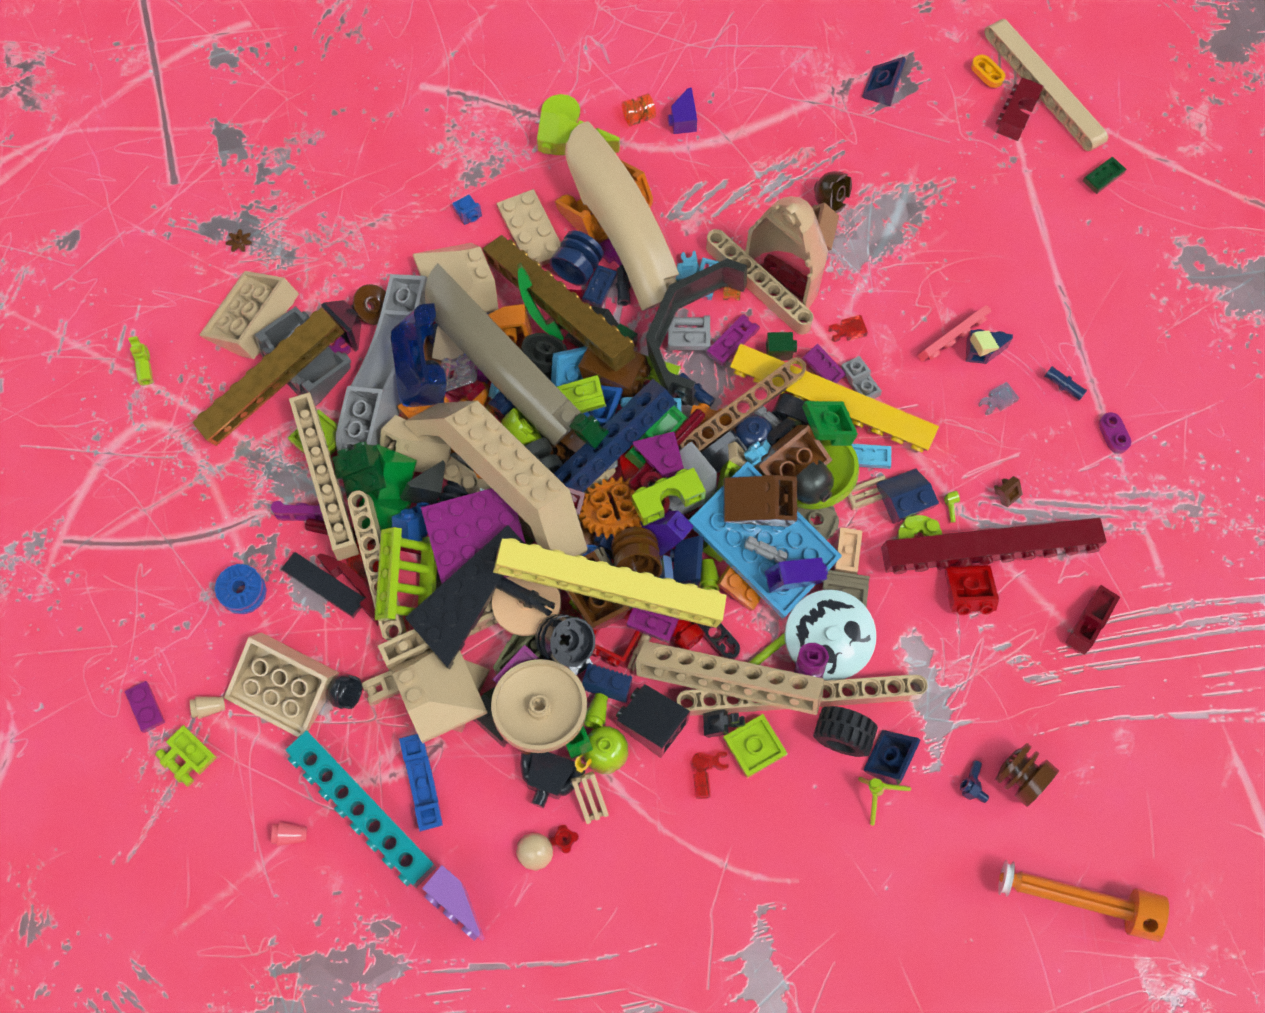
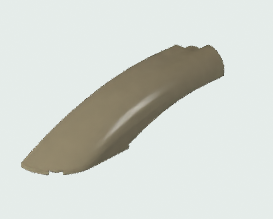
(499, 357)

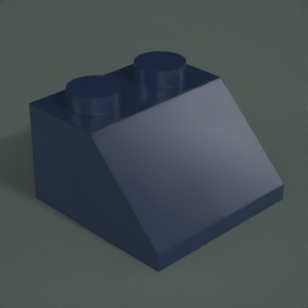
(907, 495)
(688, 560)

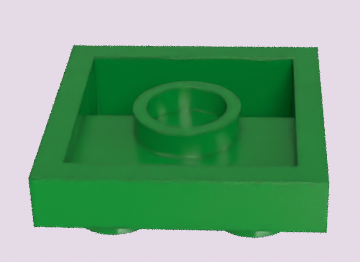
(830, 422)

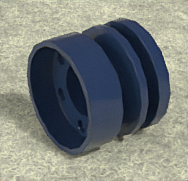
(576, 257)

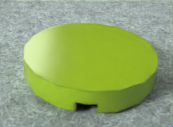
(564, 104)

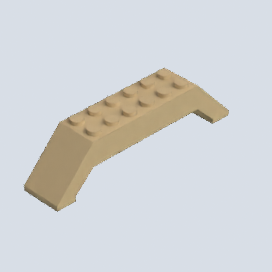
(508, 470)

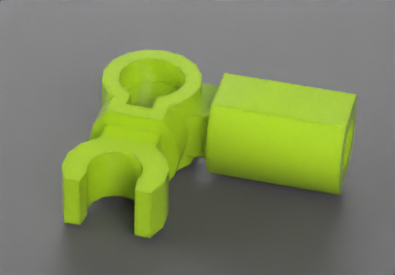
(142, 357)

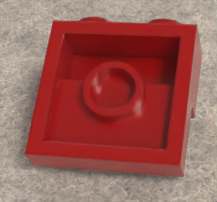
(972, 589)

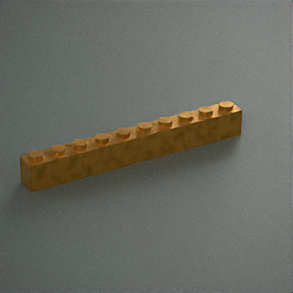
(562, 304)

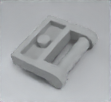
(689, 337)

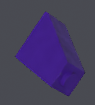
(669, 530)
(796, 574)

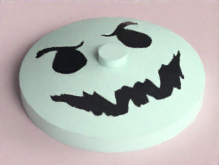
(836, 623)

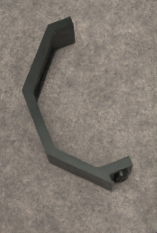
(679, 294)

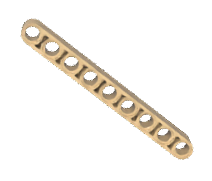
(1054, 93)

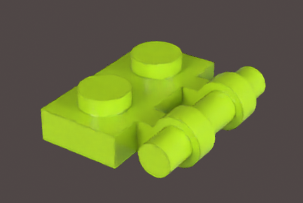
(191, 750)

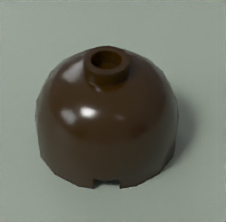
(833, 189)

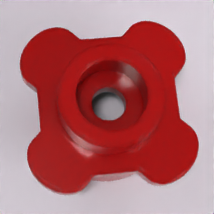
(566, 845)

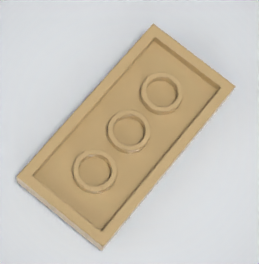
(530, 226)

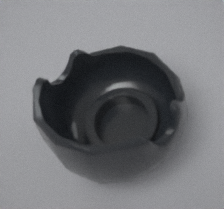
(345, 691)

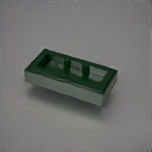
(1104, 175)

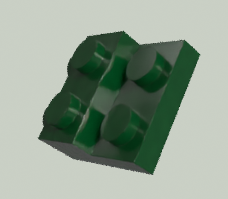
(359, 469)

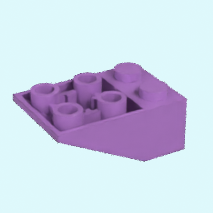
(449, 892)

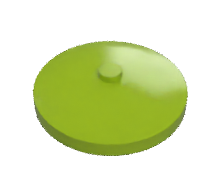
(845, 473)

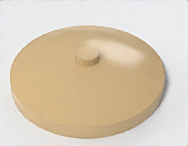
(539, 706)

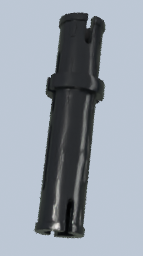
(530, 598)

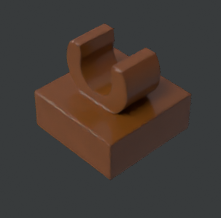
(1009, 491)

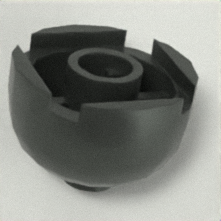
(814, 483)

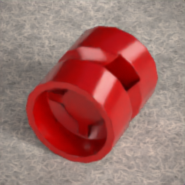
(687, 634)

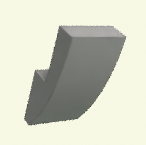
(859, 378)

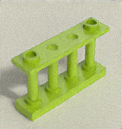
(388, 573)

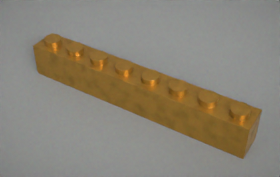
(268, 377)

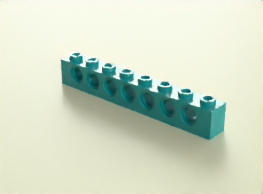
(307, 746)

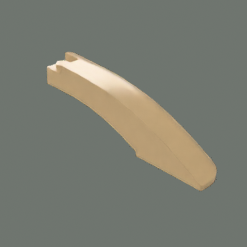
(622, 213)

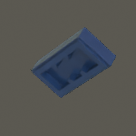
(599, 286)

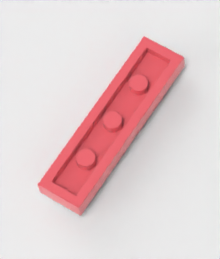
(962, 330)

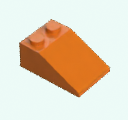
(513, 322)

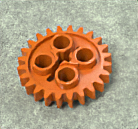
(598, 512)

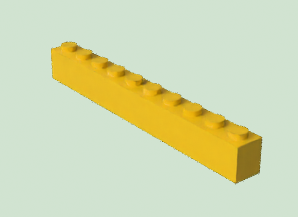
(861, 408)

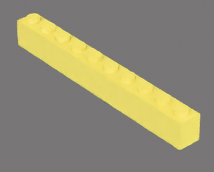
(610, 582)

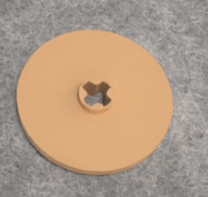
(519, 619)

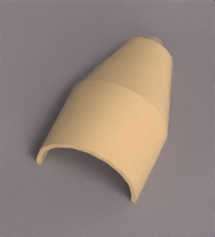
(794, 229)

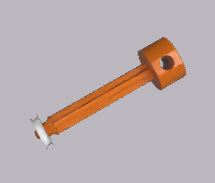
(1143, 913)

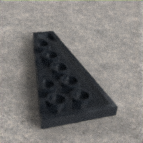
(459, 602)

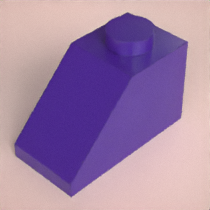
(683, 114)

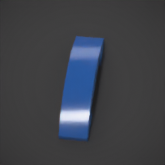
(421, 782)

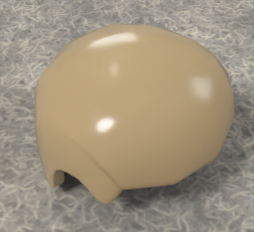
(534, 851)

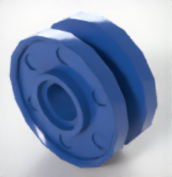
(231, 580)

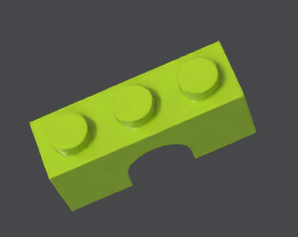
(684, 485)

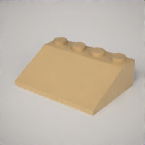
(248, 309)
(280, 684)

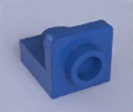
(467, 209)

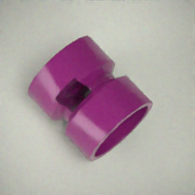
(812, 660)

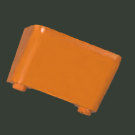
(582, 217)

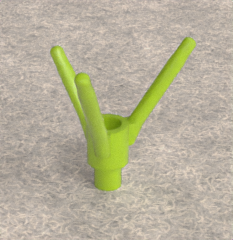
(877, 789)

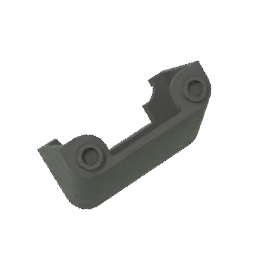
(319, 375)

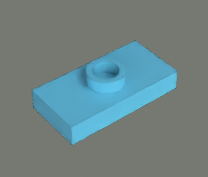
(873, 455)

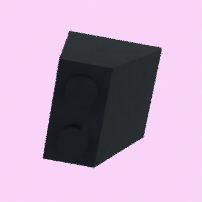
(652, 719)

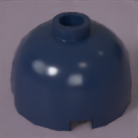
(753, 429)

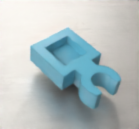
(688, 267)

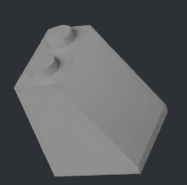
(693, 458)

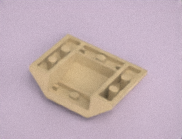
(467, 267)
(437, 696)

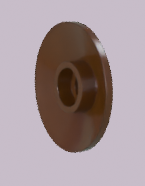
(371, 295)

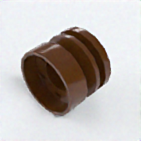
(637, 550)
(1026, 774)

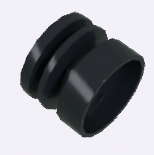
(576, 640)

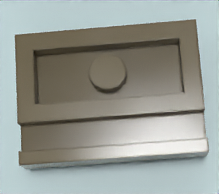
(849, 583)

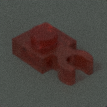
(850, 327)

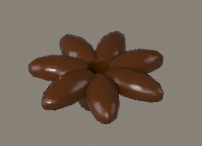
(239, 240)

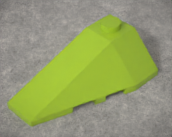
(556, 129)

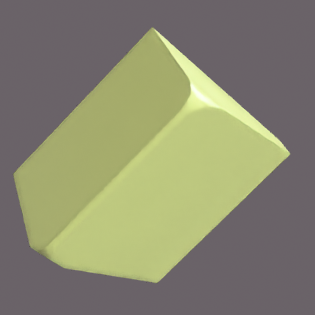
(983, 342)

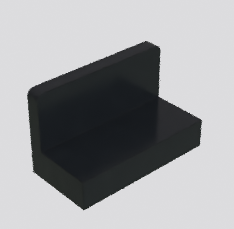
(718, 454)

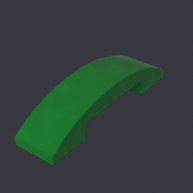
(549, 325)

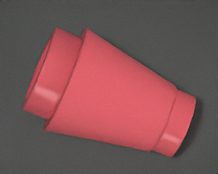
(287, 834)

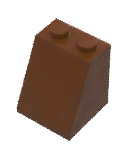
(628, 378)

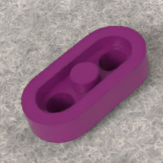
(1112, 432)

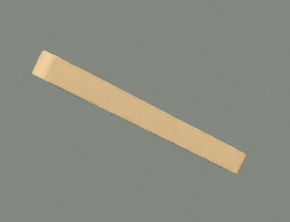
(834, 688)

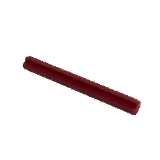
(681, 434)

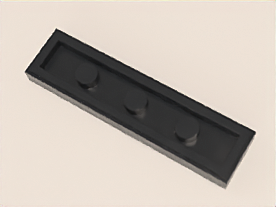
(323, 584)

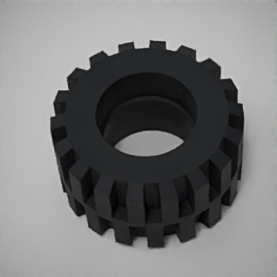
(845, 731)

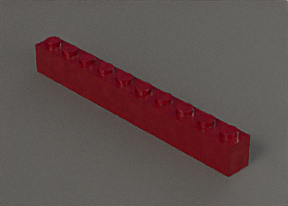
(993, 545)

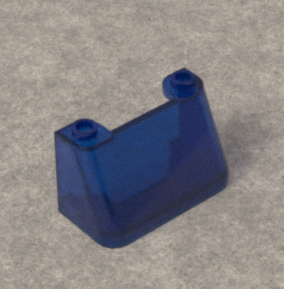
(416, 381)

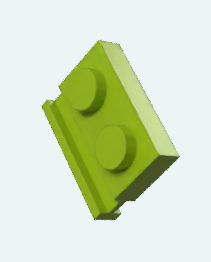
(585, 394)

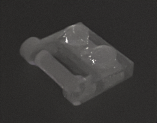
(464, 371)

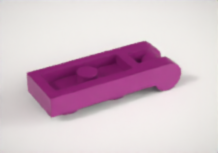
(730, 340)
(296, 512)

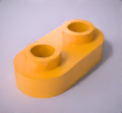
(990, 72)

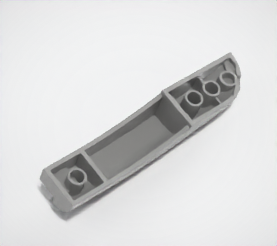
(374, 393)

